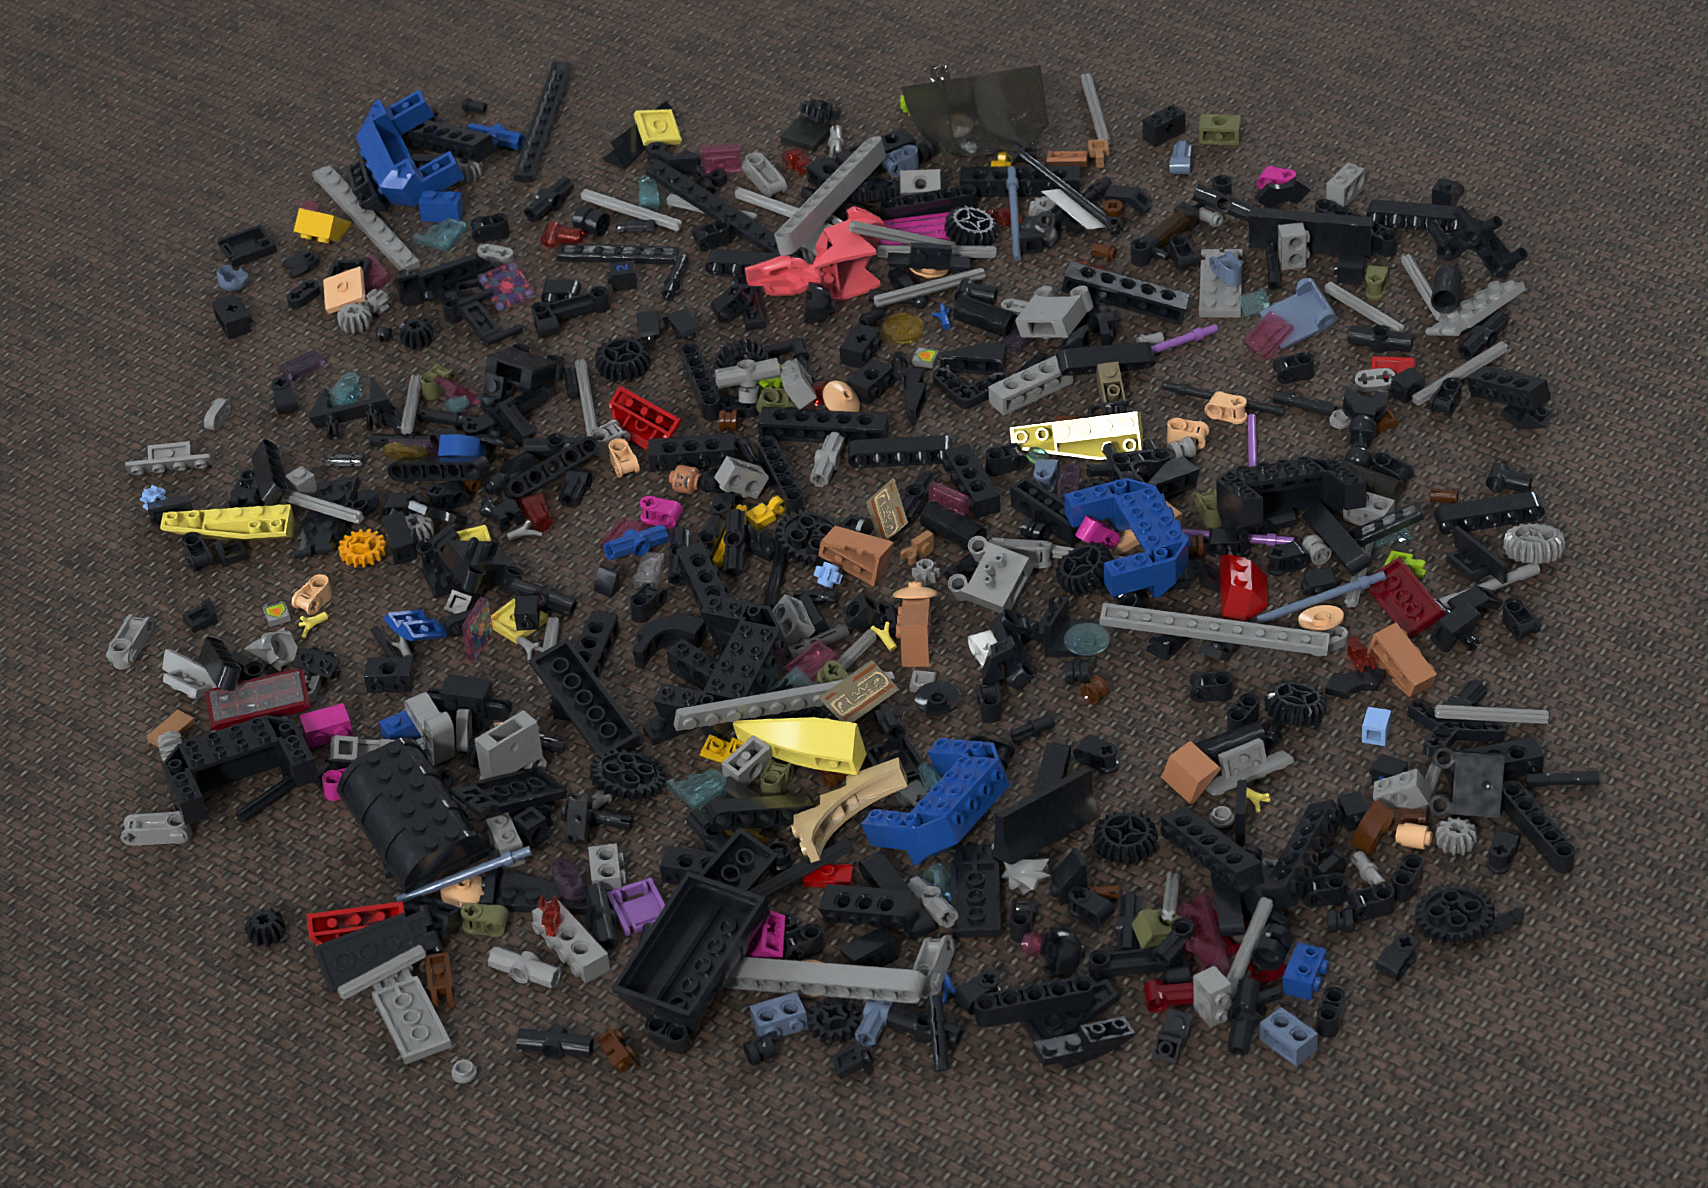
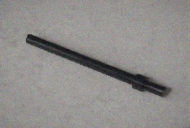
(1184, 389)

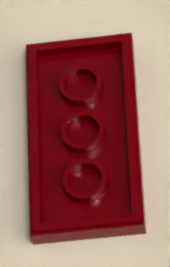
(1405, 598)

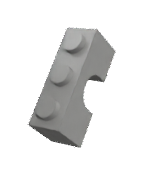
(797, 383)
(349, 748)

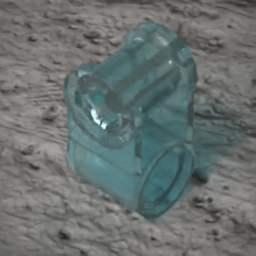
(648, 193)
(345, 390)

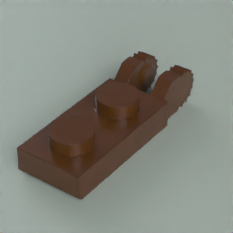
(439, 978)

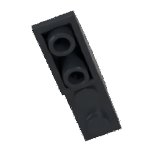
(1088, 1044)

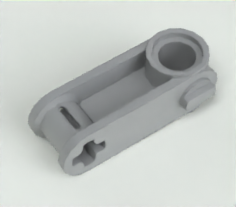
(763, 174)
(1036, 550)
(129, 641)
(155, 829)
(934, 962)

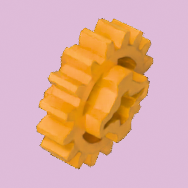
(362, 548)

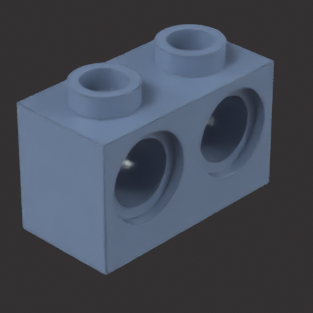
(779, 1016)
(1288, 1036)

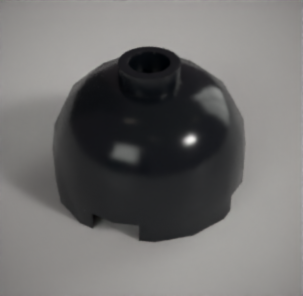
(818, 303)
(1061, 951)

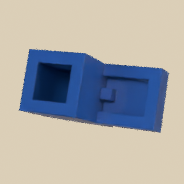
(461, 446)

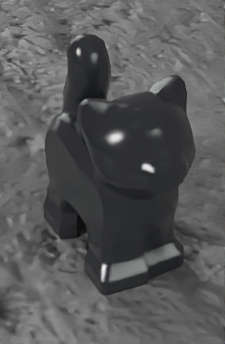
(243, 496)
(503, 512)

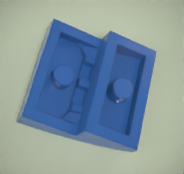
(414, 625)

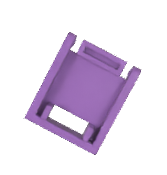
(636, 912)

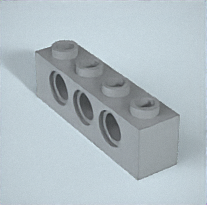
(1027, 386)
(574, 946)

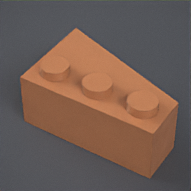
(857, 553)
(914, 630)
(1401, 660)

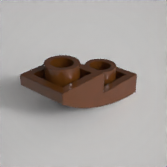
(1373, 824)

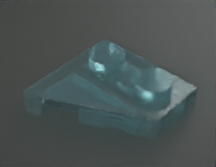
(442, 235)
(928, 775)
(698, 788)

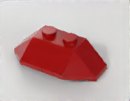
(641, 418)
(1241, 588)
(336, 923)

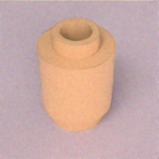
(1413, 835)

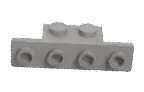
(169, 457)
(186, 675)
(1246, 763)

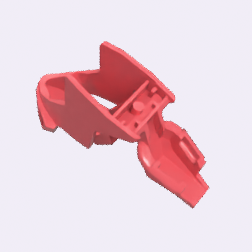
(838, 263)

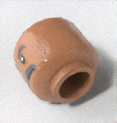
(685, 479)

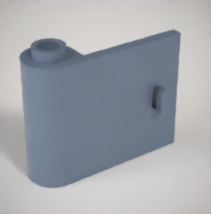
(1305, 311)

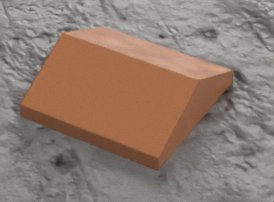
(1067, 158)
(1189, 771)

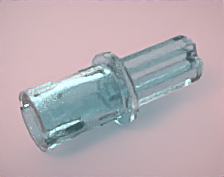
(455, 404)

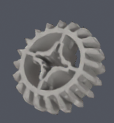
(1534, 543)

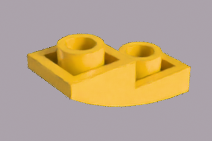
(719, 749)

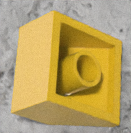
(320, 225)

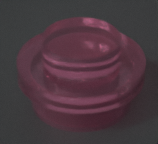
(309, 205)
(1031, 943)

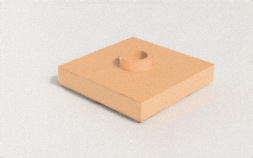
(344, 289)

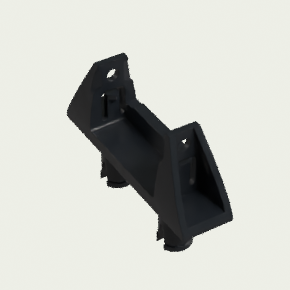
(324, 415)

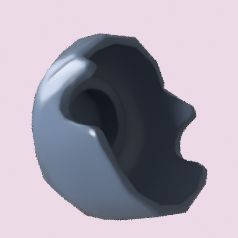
(230, 279)

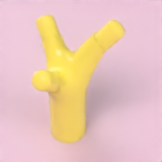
(311, 622)
(885, 637)
(1256, 798)

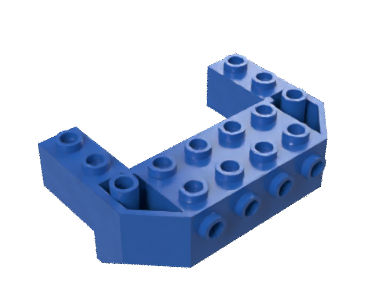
(390, 159)
(1144, 511)
(969, 787)

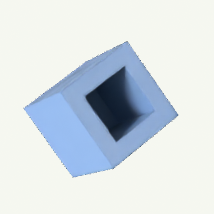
(1376, 726)

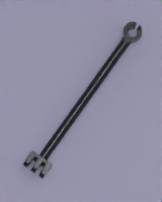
(1022, 153)

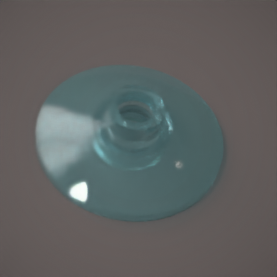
(1086, 639)

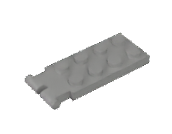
(1215, 297)
(1476, 308)
(409, 1016)

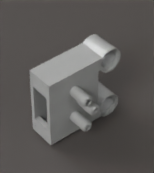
(1053, 316)
(996, 579)
(510, 747)

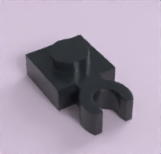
(1068, 223)
(965, 564)
(1207, 575)

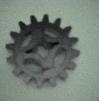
(819, 110)
(833, 1020)

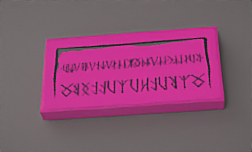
(924, 225)

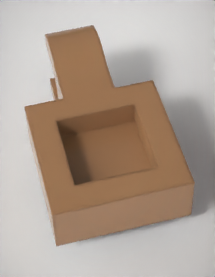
(1098, 149)
(921, 547)

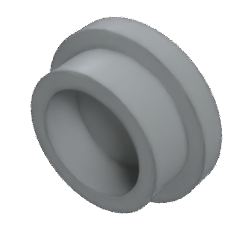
(1339, 419)
(1221, 817)
(463, 1071)

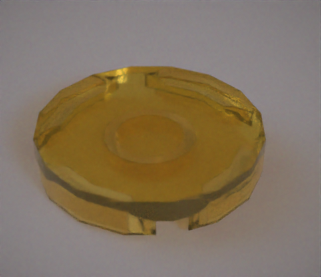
(903, 328)
(397, 450)

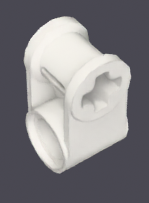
(980, 644)

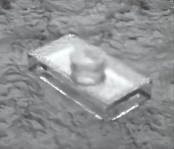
(649, 569)

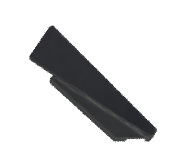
(629, 144)
(364, 186)
(443, 274)

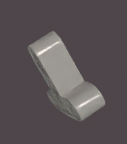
(433, 727)

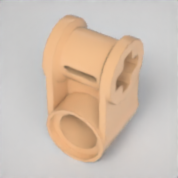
(1226, 406)
(1180, 428)
(622, 458)
(313, 594)

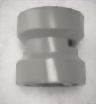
(1184, 448)
(1318, 551)

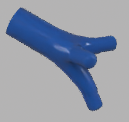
(943, 316)
(948, 987)

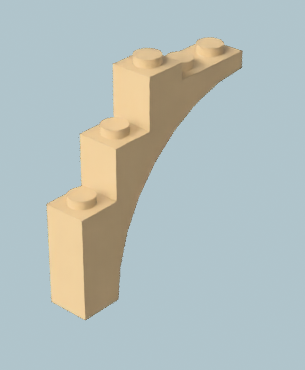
(836, 807)

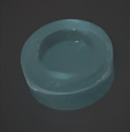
(1036, 453)

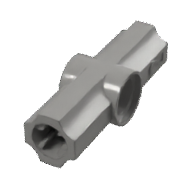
(747, 373)
(827, 459)
(933, 901)
(524, 967)

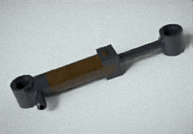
(1184, 218)

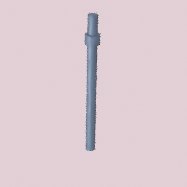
(1012, 186)
(1362, 582)
(507, 858)

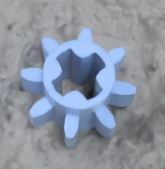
(152, 494)
(828, 575)

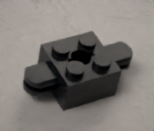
(472, 694)

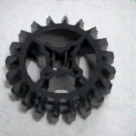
(971, 227)
(739, 351)
(622, 359)
(1083, 568)
(1295, 704)
(1125, 838)

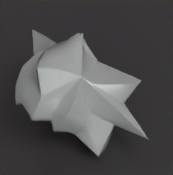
(275, 648)
(1026, 874)

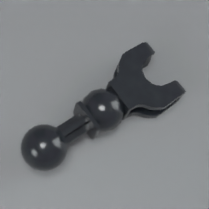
(1363, 415)

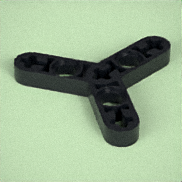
(1447, 731)

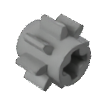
(377, 301)
(926, 572)

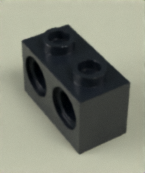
(444, 915)

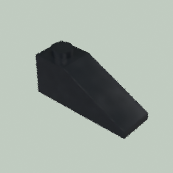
(975, 359)
(1176, 477)

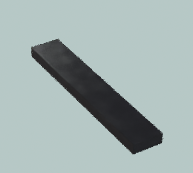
(617, 253)

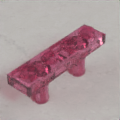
(1207, 938)

